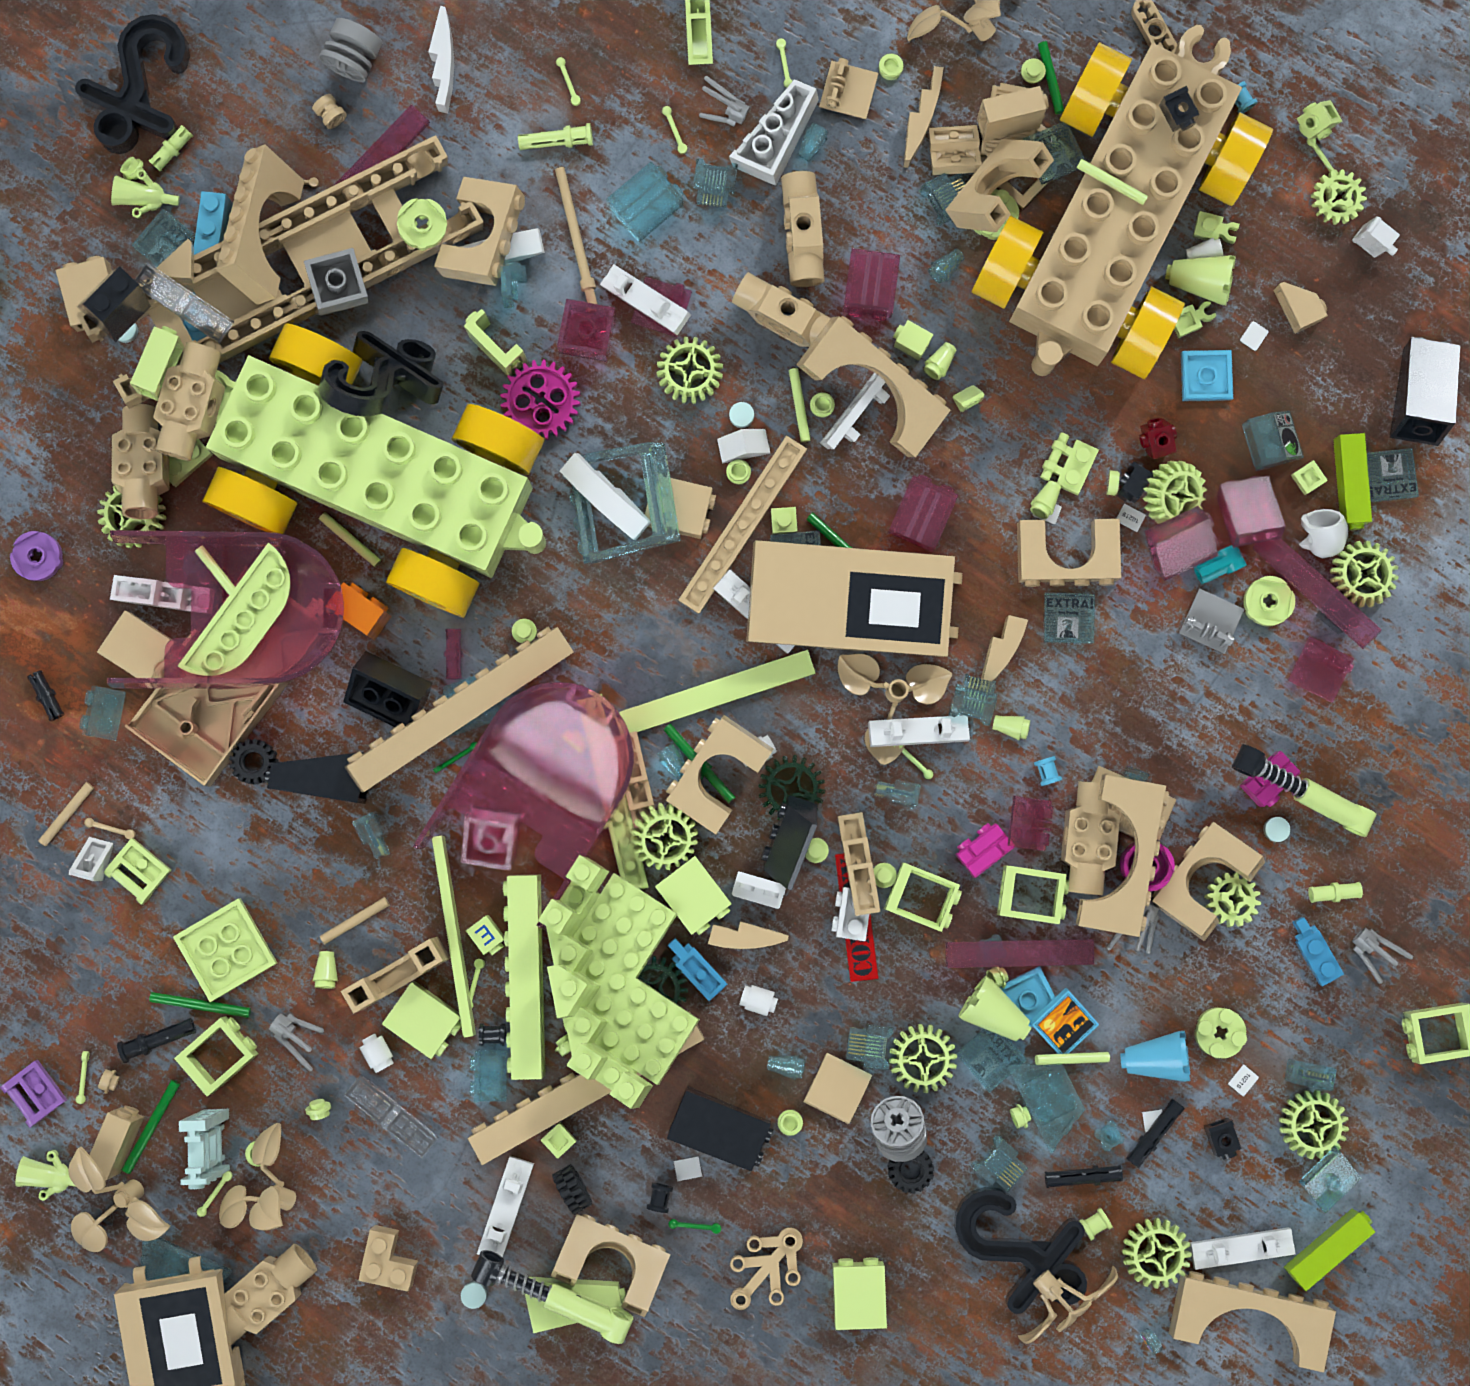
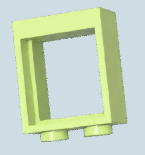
(160, 353)
(898, 887)
(1007, 888)
(1411, 1027)
(197, 1071)

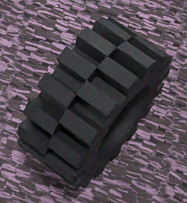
(240, 754)
(914, 1184)
(572, 1189)

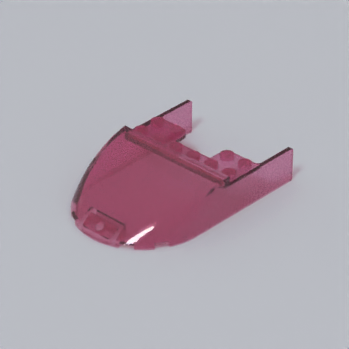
(293, 643)
(556, 760)

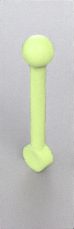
(781, 44)
(575, 99)
(1312, 142)
(682, 148)
(928, 774)
(479, 964)
(80, 1099)
(201, 1211)

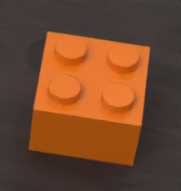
(364, 614)

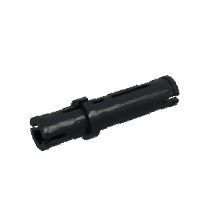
(1153, 1136)
(1084, 1176)

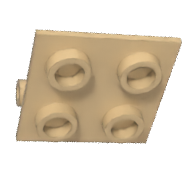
(848, 89)

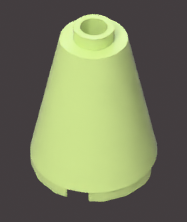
(1204, 277)
(995, 1011)

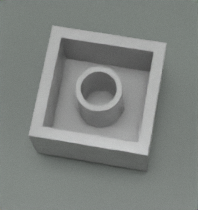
(336, 281)

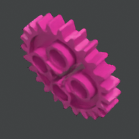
(553, 382)

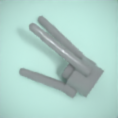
(736, 108)
(1152, 918)
(1367, 941)
(284, 1029)

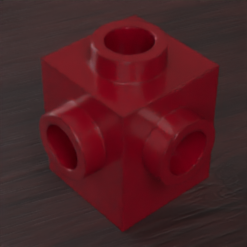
(1158, 438)

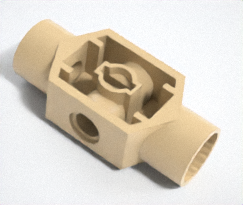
(803, 246)
(769, 303)
(189, 401)
(137, 467)
(1089, 840)
(266, 1291)

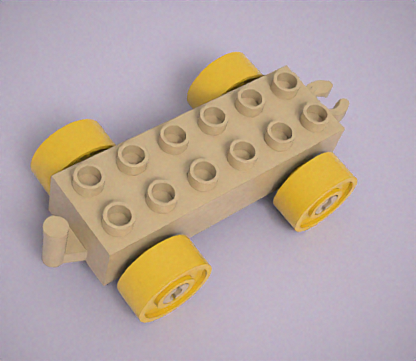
(1107, 241)

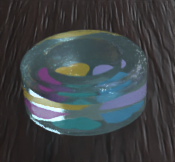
(1135, 774)
(1151, 1341)

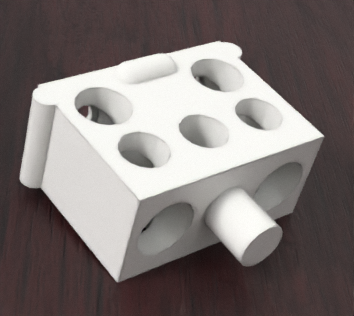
(1376, 237)

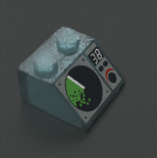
(1272, 440)

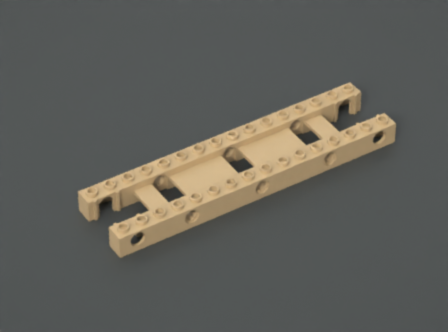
(306, 232)

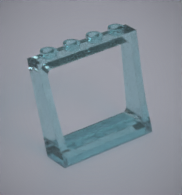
(659, 500)

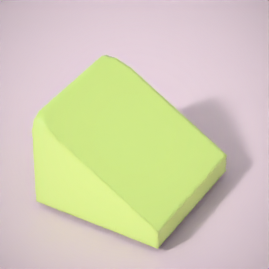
(968, 398)

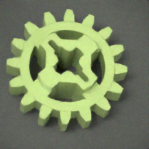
(1345, 204)
(1233, 889)

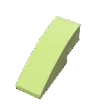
(699, 32)

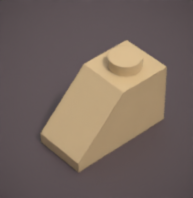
(1300, 306)

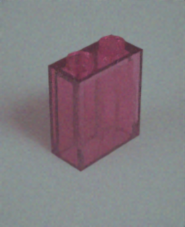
(871, 284)
(1250, 511)
(923, 512)
(1182, 542)

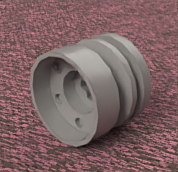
(350, 49)
(902, 1141)

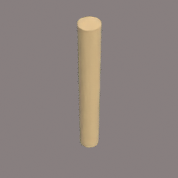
(66, 814)
(354, 920)

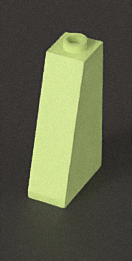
(603, 1292)

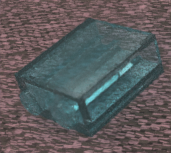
(645, 201)

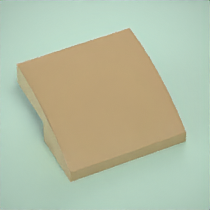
(954, 149)
(837, 1088)

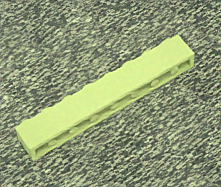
(525, 977)

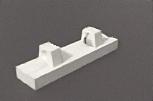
(645, 299)
(843, 426)
(737, 594)
(918, 731)
(506, 1205)
(1242, 1248)

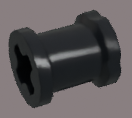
(492, 1034)
(659, 1198)

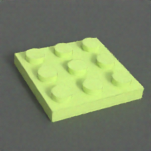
(225, 950)

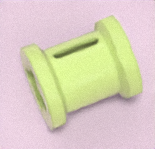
(1096, 1224)

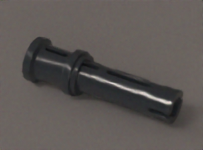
(145, 1043)

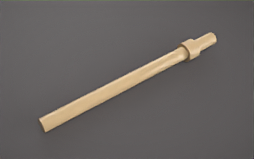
(587, 282)

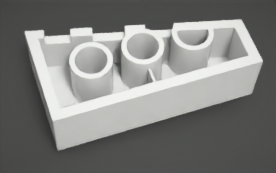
(777, 134)

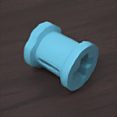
(1244, 100)
(1048, 771)

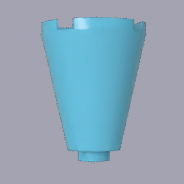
(1159, 1058)

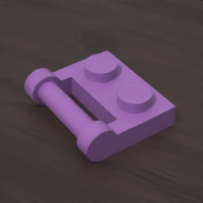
(39, 1088)

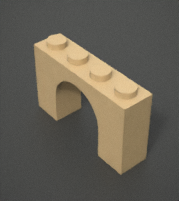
(975, 205)
(483, 262)
(1037, 566)
(689, 792)
(1214, 846)
(396, 975)
(645, 1260)

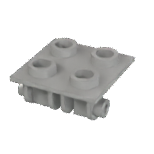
(1212, 621)

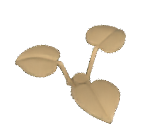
(976, 16)
(925, 680)
(266, 1212)
(142, 1221)
(1051, 1289)

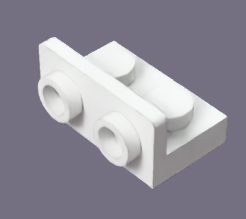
(758, 890)
(847, 924)

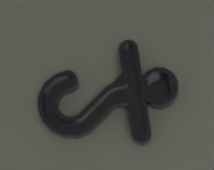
(131, 106)
(407, 366)
(1033, 1254)

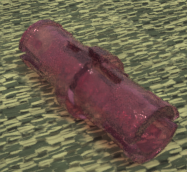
(453, 654)

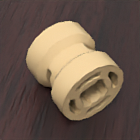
(329, 111)

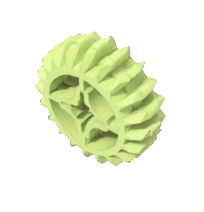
(693, 349)
(1173, 478)
(112, 506)
(1378, 559)
(666, 817)
(935, 1057)
(1311, 1114)
(1166, 1251)

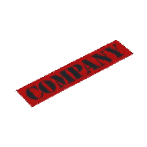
(859, 953)

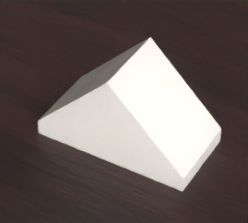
(743, 444)
(92, 860)

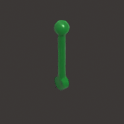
(439, 768)
(715, 1228)

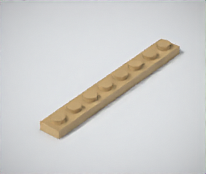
(742, 524)

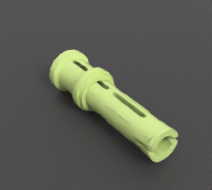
(567, 136)

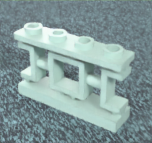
(204, 1147)

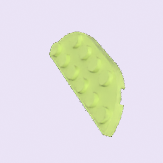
(242, 617)

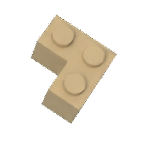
(380, 1263)

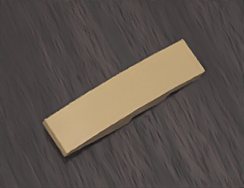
(920, 122)
(639, 791)
(858, 864)

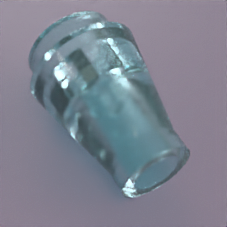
(812, 141)
(944, 267)
(672, 760)
(788, 1066)

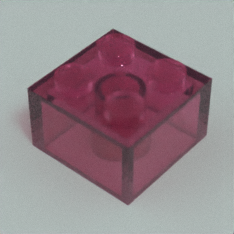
(586, 330)
(490, 837)

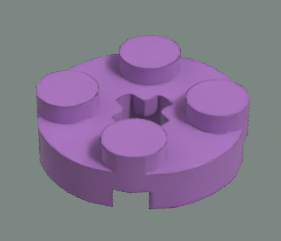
(23, 551)

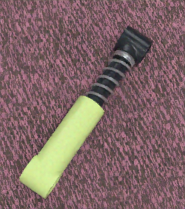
(1350, 815)
(611, 1322)

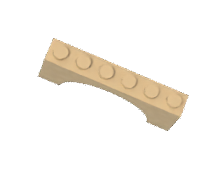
(241, 253)
(917, 408)
(1125, 906)
(1203, 1300)

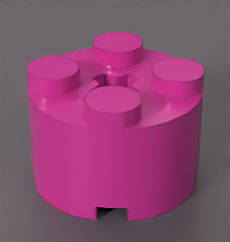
(1163, 863)

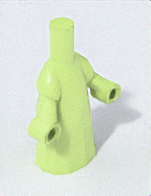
(133, 193)
(39, 1174)

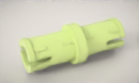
(170, 148)
(1335, 892)

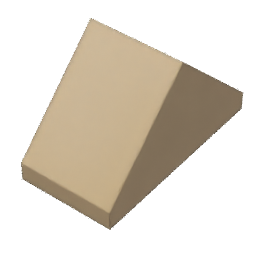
(180, 264)

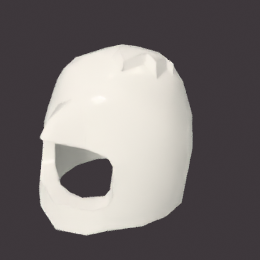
(1326, 532)

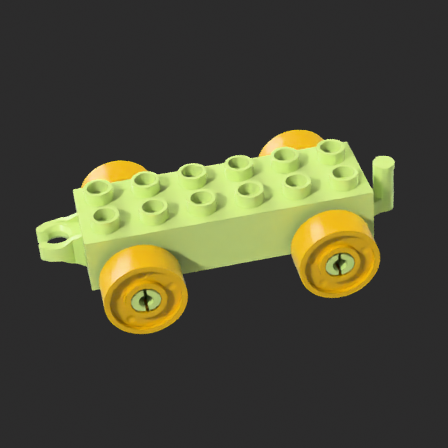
(374, 470)

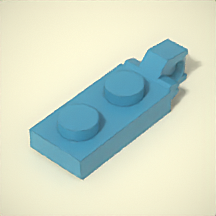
(1316, 952)
(697, 969)

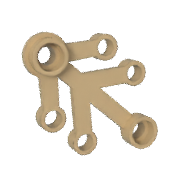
(767, 1265)

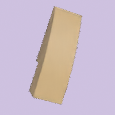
(1002, 650)
(746, 937)

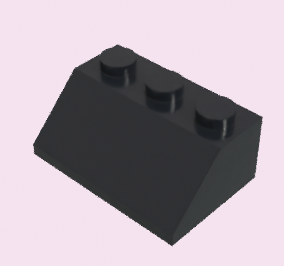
(386, 690)
(790, 840)

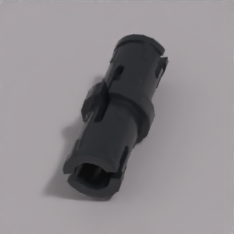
(45, 695)

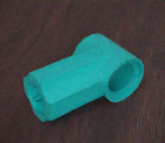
(1226, 562)

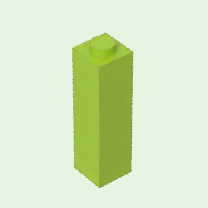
(1353, 480)
(1330, 1248)

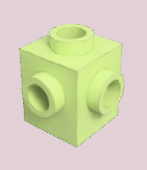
(1318, 120)

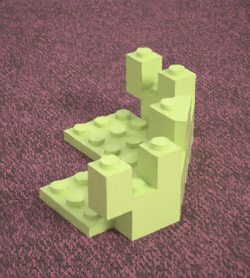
(609, 1014)

